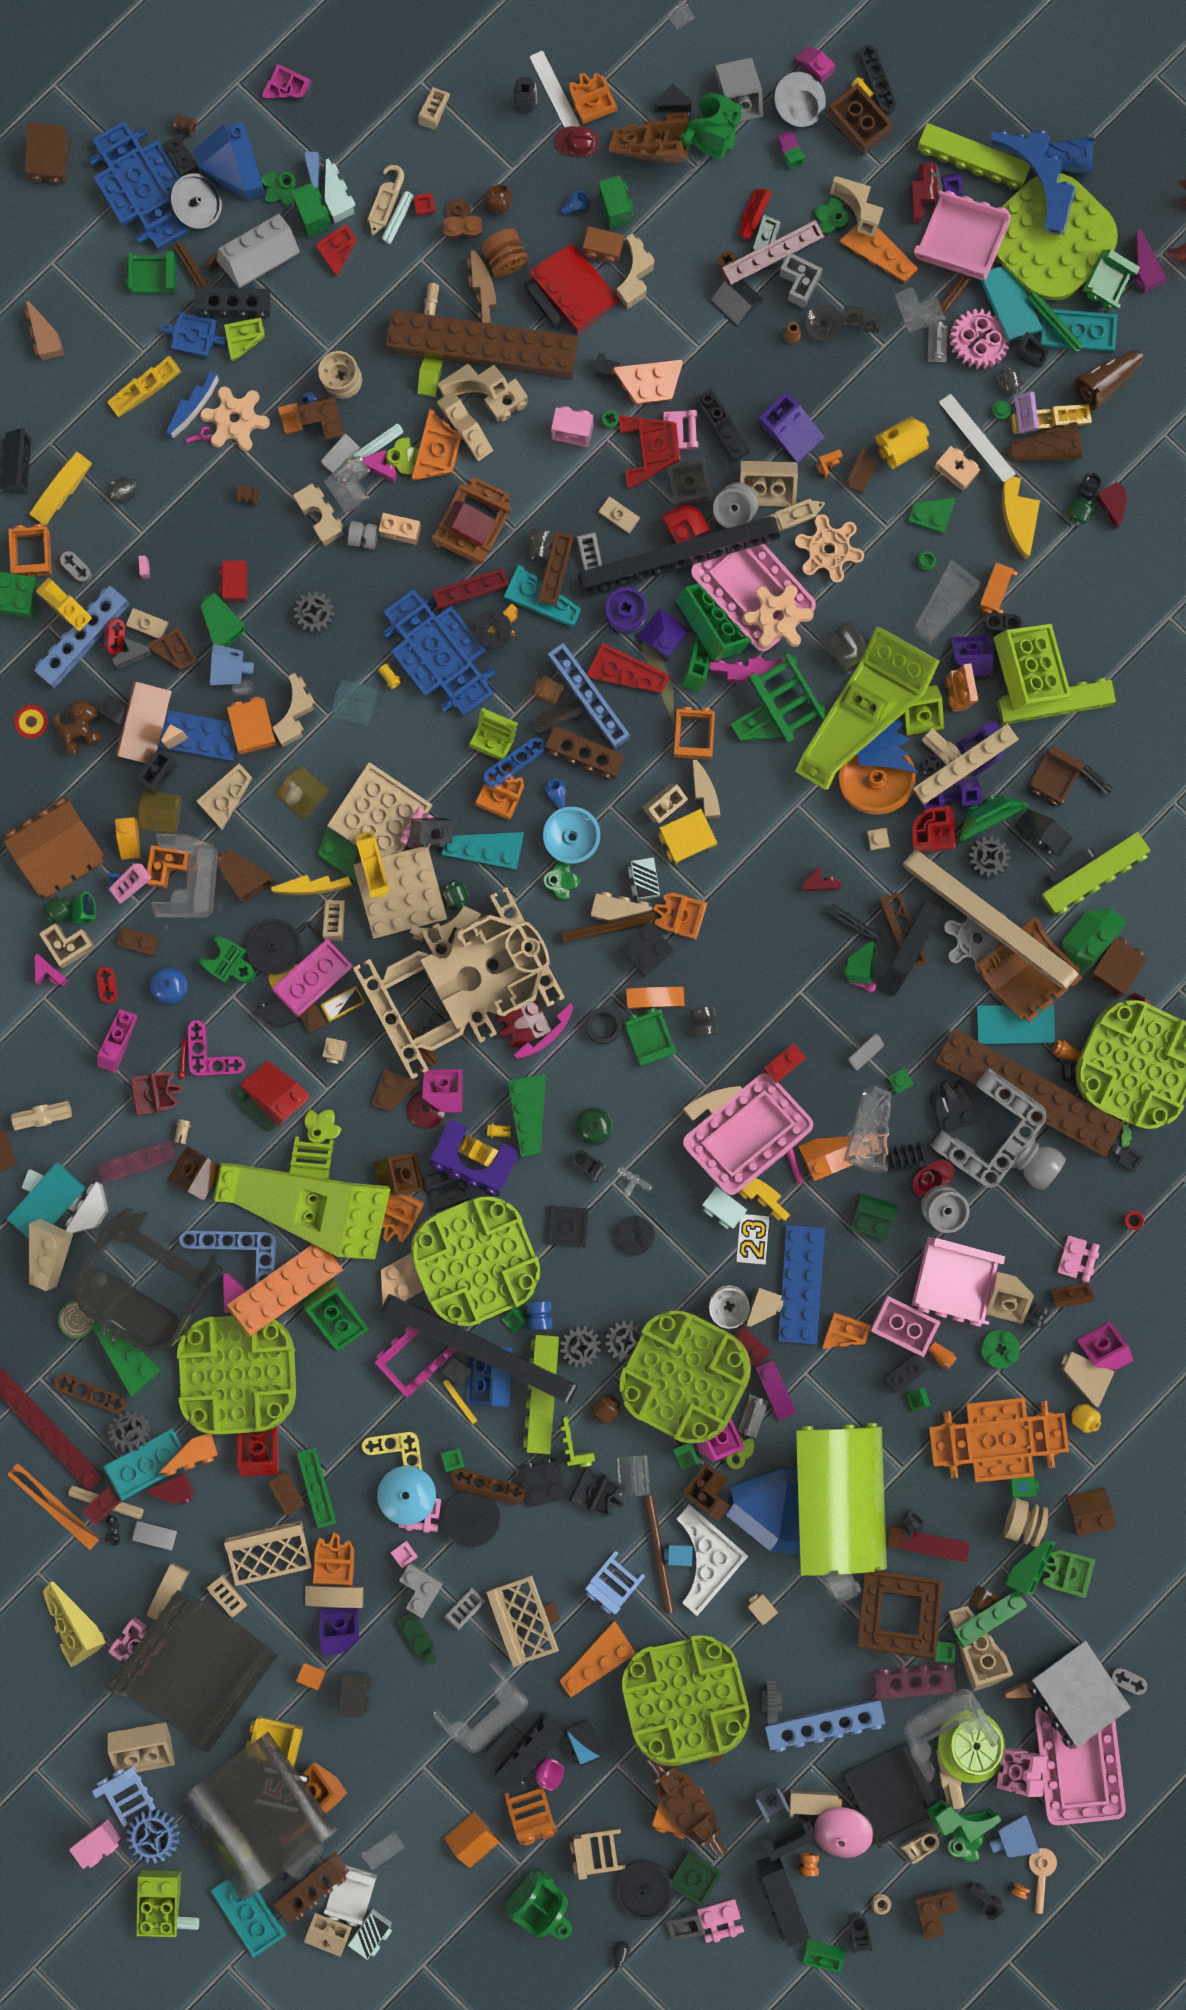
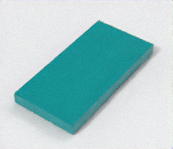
(1010, 304)
(1092, 329)
(1001, 1026)
(47, 1199)
(142, 1467)
(250, 1918)

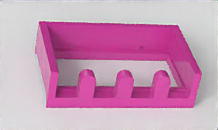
(397, 1344)

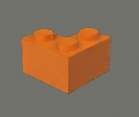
(161, 862)

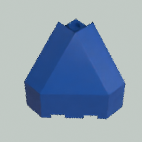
(230, 162)
(769, 1509)

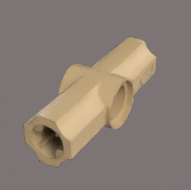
(941, 748)
(41, 1115)
(951, 1787)

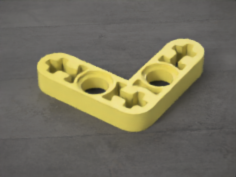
(400, 1446)

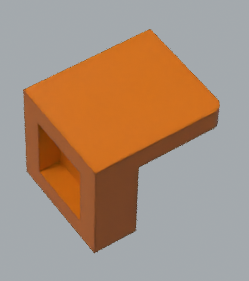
(291, 418)
(311, 1676)

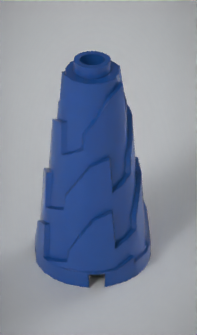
(1074, 153)

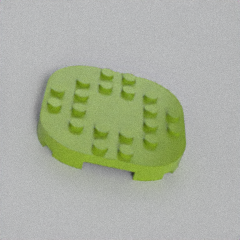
(1052, 262)
(1135, 1064)
(475, 1260)
(685, 1377)
(236, 1380)
(685, 1701)

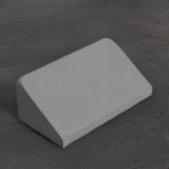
(342, 450)
(866, 1052)

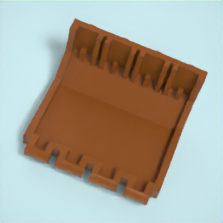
(53, 847)
(1018, 982)

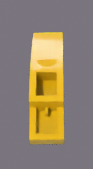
(767, 1196)

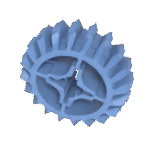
(156, 1844)

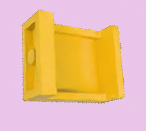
(64, 604)
(687, 836)
(284, 1734)

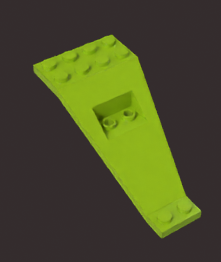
(888, 676)
(343, 1214)

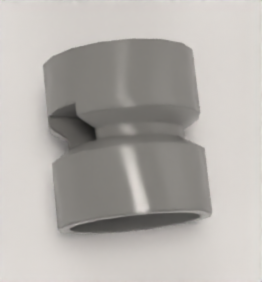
(363, 535)

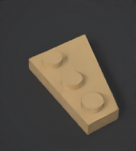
(225, 795)

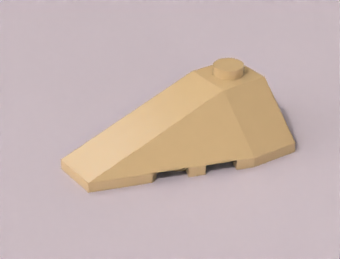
(982, 1658)

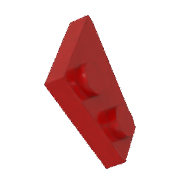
(337, 248)

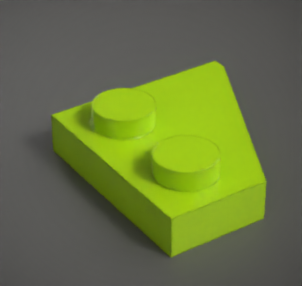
(243, 336)

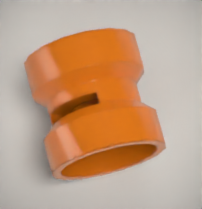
(808, 1863)

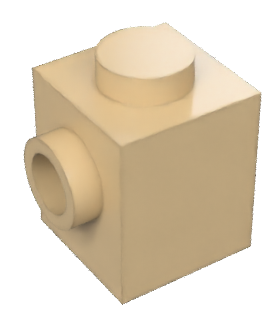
(334, 1050)

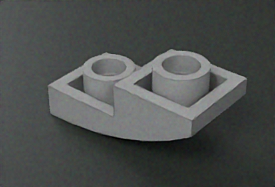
(154, 1535)

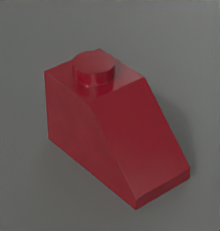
(1113, 503)
(174, 1490)

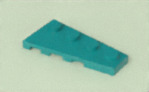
(525, 592)
(490, 849)

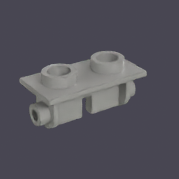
(937, 343)
(753, 1416)

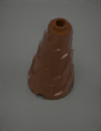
(1104, 380)
(1055, 444)

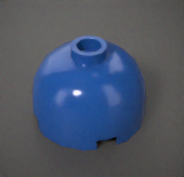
(168, 985)

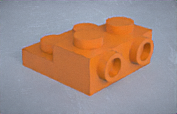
(961, 688)

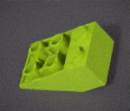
(158, 1903)

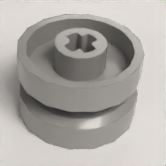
(739, 495)
(945, 1209)

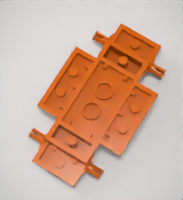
(999, 1439)

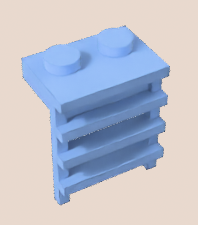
(604, 1593)
(119, 1782)

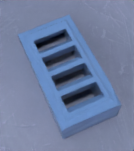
(313, 165)

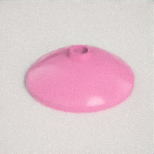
(843, 1832)

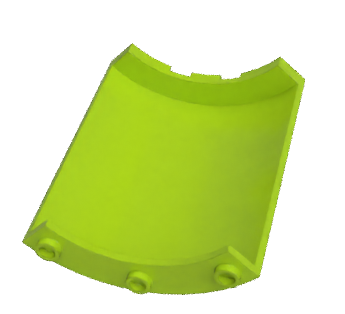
(841, 1500)

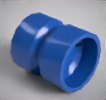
(539, 1315)

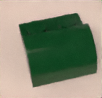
(873, 1216)

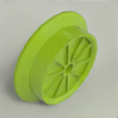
(966, 1762)

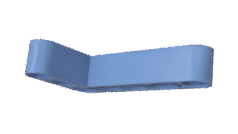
(237, 1244)

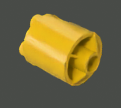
(902, 441)

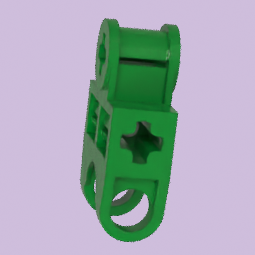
(229, 962)

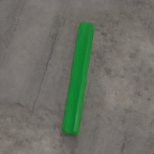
(1055, 322)

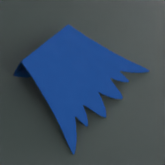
(884, 750)

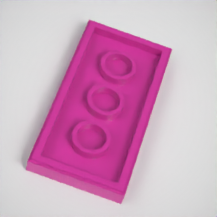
(312, 978)

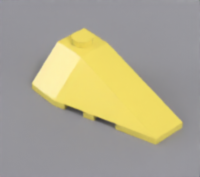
(77, 1631)

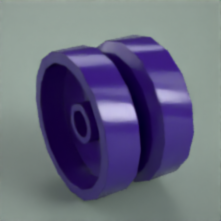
(615, 610)

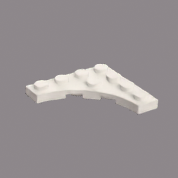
(715, 1559)

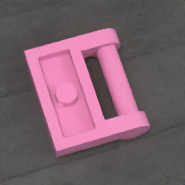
(678, 417)

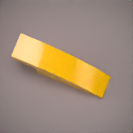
(1019, 516)

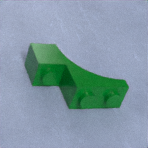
(968, 1826)

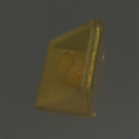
(302, 792)
(159, 812)

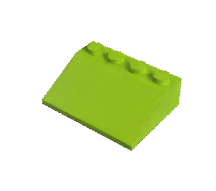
(1032, 666)

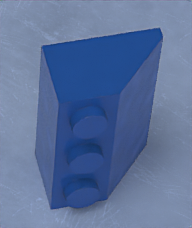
(487, 1384)

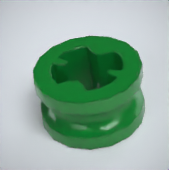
(616, 418)

